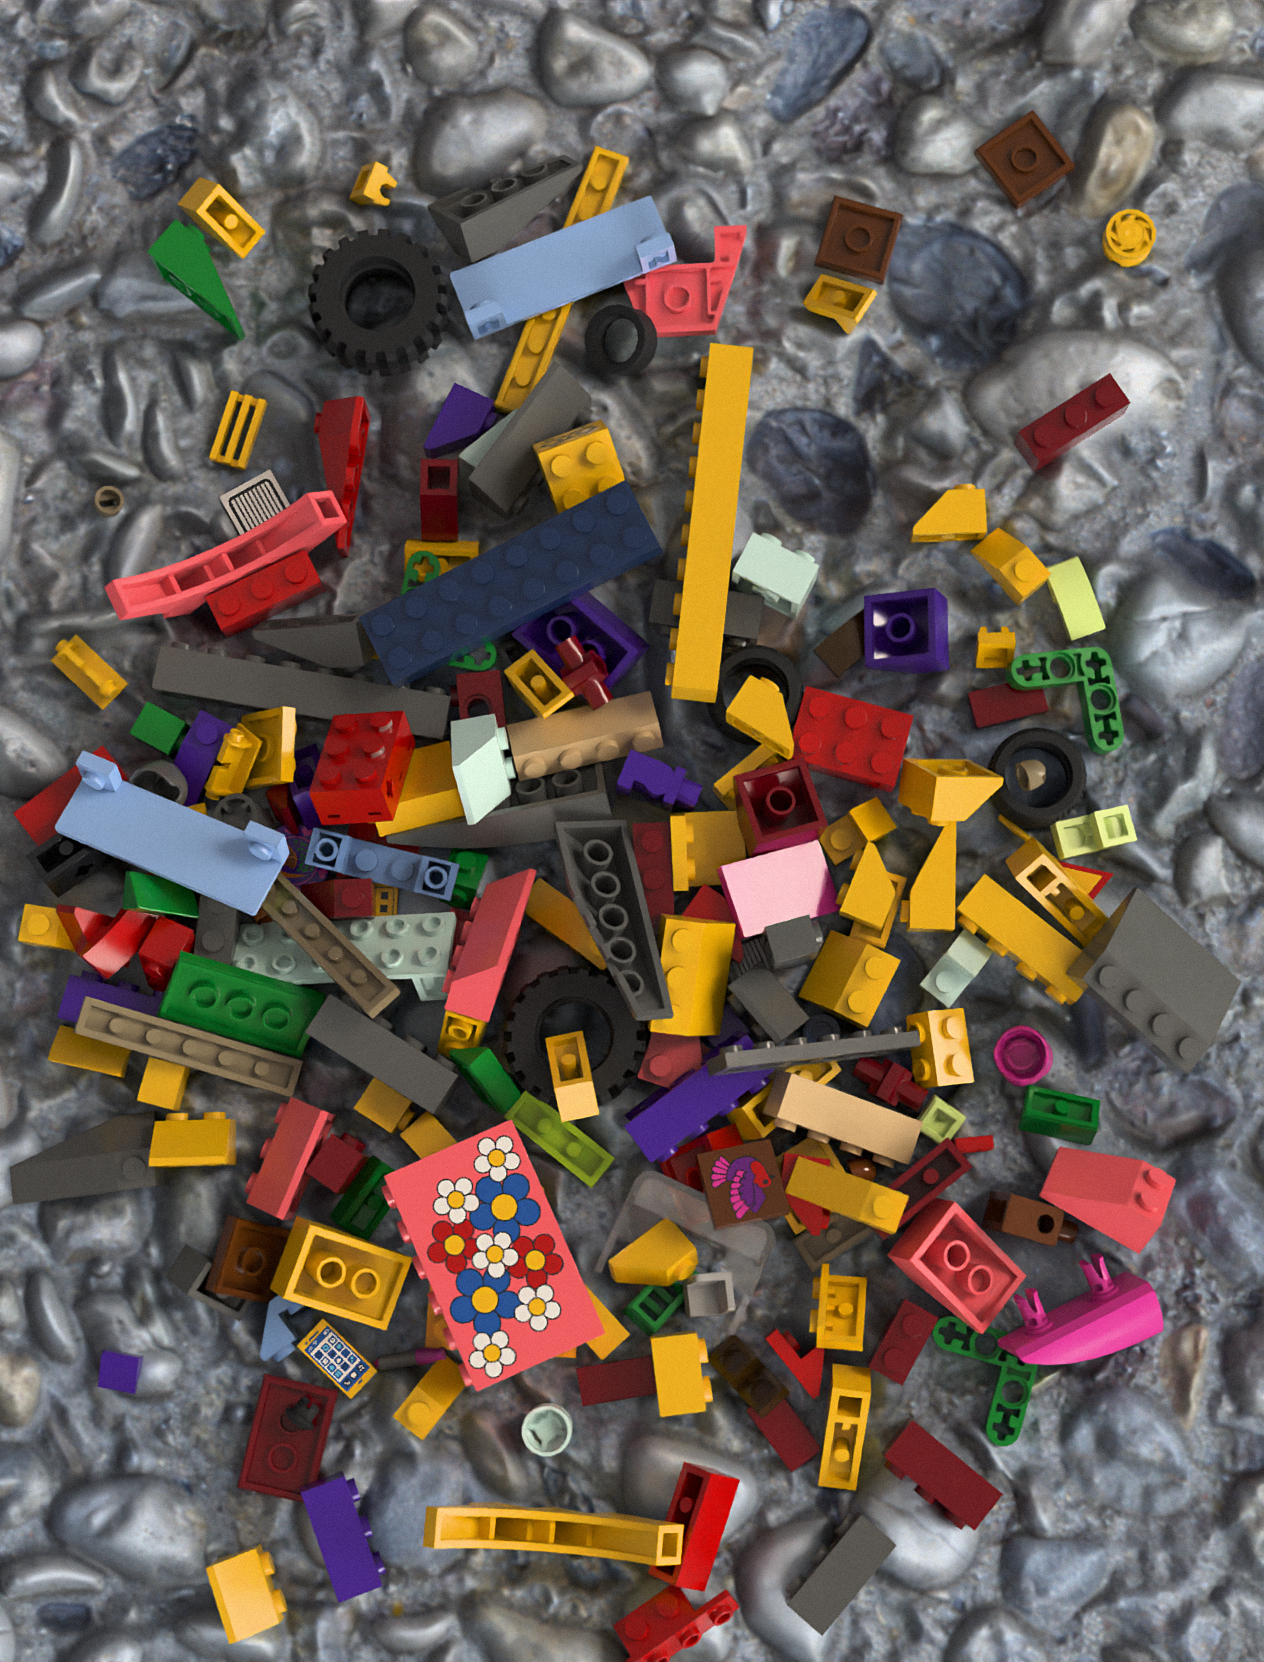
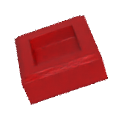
(974, 1144)

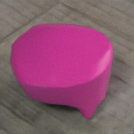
(1022, 1055)

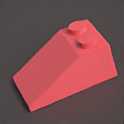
(1109, 1193)
(957, 1263)

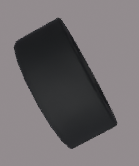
(596, 335)

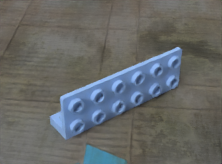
(563, 267)
(172, 838)

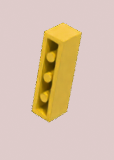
(1022, 936)

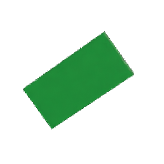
(239, 1004)

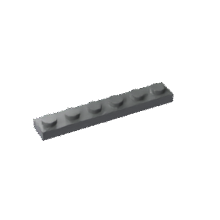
(800, 1052)

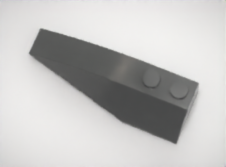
(525, 814)
(612, 902)

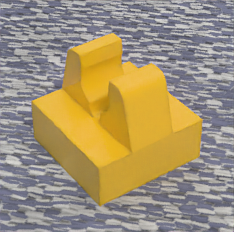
(369, 183)
(994, 648)

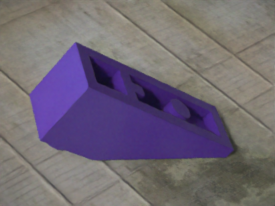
(200, 753)

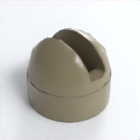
(107, 495)
(1030, 774)

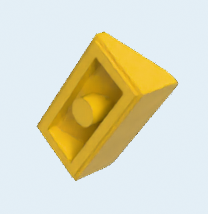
(448, 553)
(88, 1053)

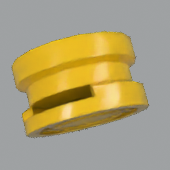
(1128, 238)

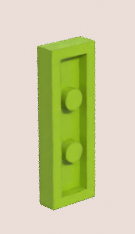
(560, 1138)

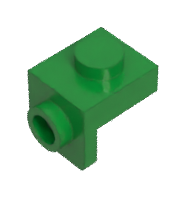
(468, 878)

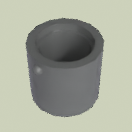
(240, 809)

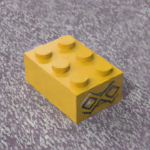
(578, 464)

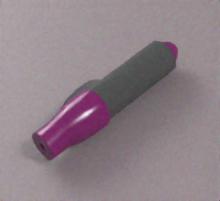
(410, 1358)

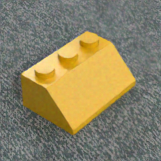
(696, 972)

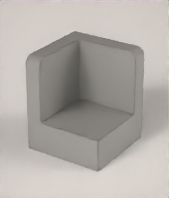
(708, 1294)

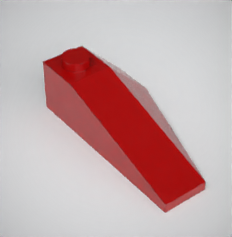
(343, 443)

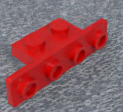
(670, 1624)

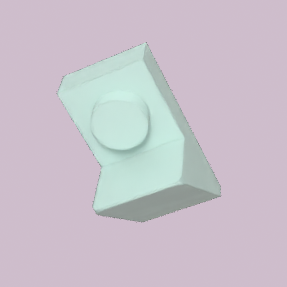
(956, 968)

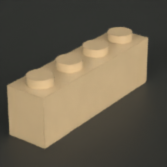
(584, 736)
(843, 1118)

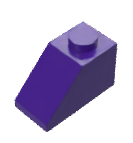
(460, 422)
(306, 765)

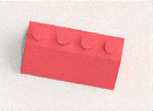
(487, 946)

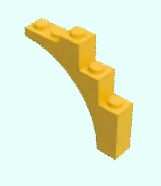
(554, 1530)

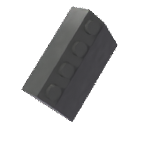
(1156, 981)

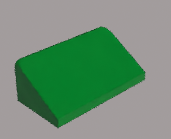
(158, 896)
(486, 1077)
(1059, 1115)
(364, 1202)

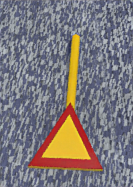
(1089, 879)

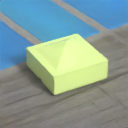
(940, 1120)

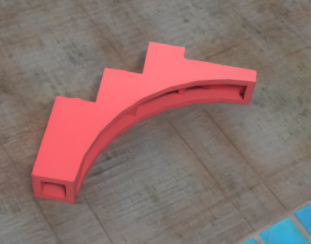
(184, 585)

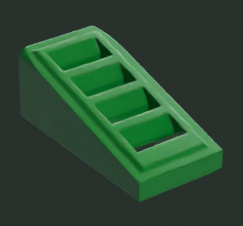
(641, 1319)

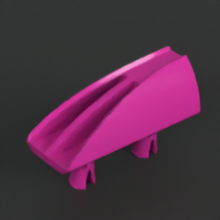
(1089, 1326)

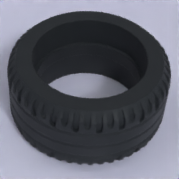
(761, 657)
(1064, 752)

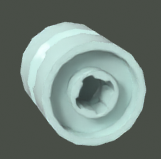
(547, 1429)

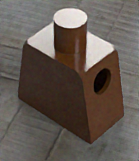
(1019, 1218)

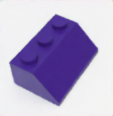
(595, 629)

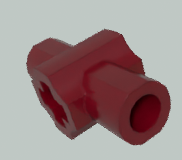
(584, 672)
(890, 1083)

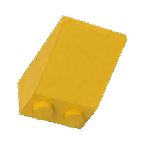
(340, 1273)

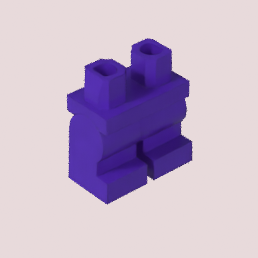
(657, 782)

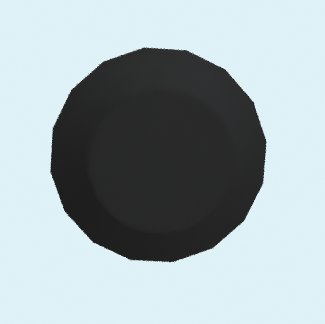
(302, 1415)

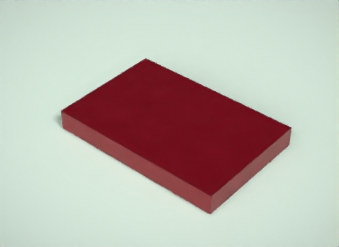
(279, 1452)

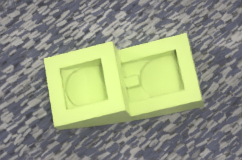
(1074, 598)
(1093, 832)

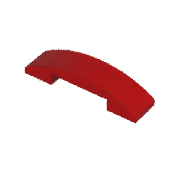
(118, 942)

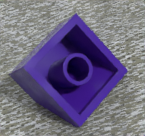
(906, 631)

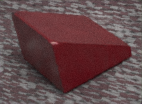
(284, 807)

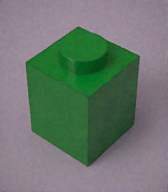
(160, 730)

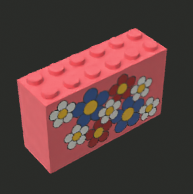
(492, 1256)

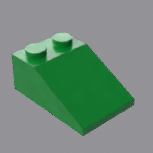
(186, 264)

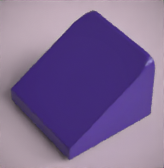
(119, 1370)

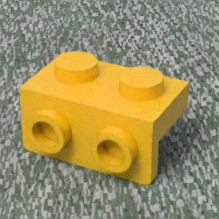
(944, 1048)
(840, 1310)

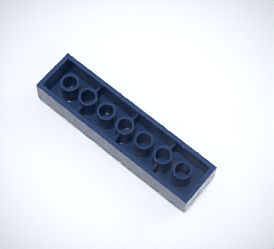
(511, 584)

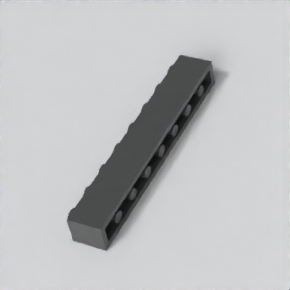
(314, 695)

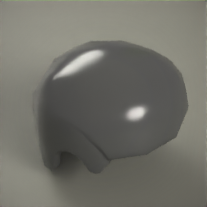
(161, 779)

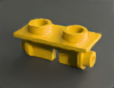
(88, 671)
(237, 759)

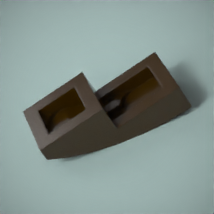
(843, 646)
(748, 1376)

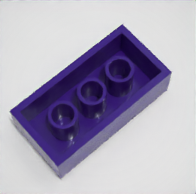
(693, 1099)

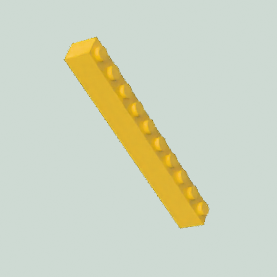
(711, 525)

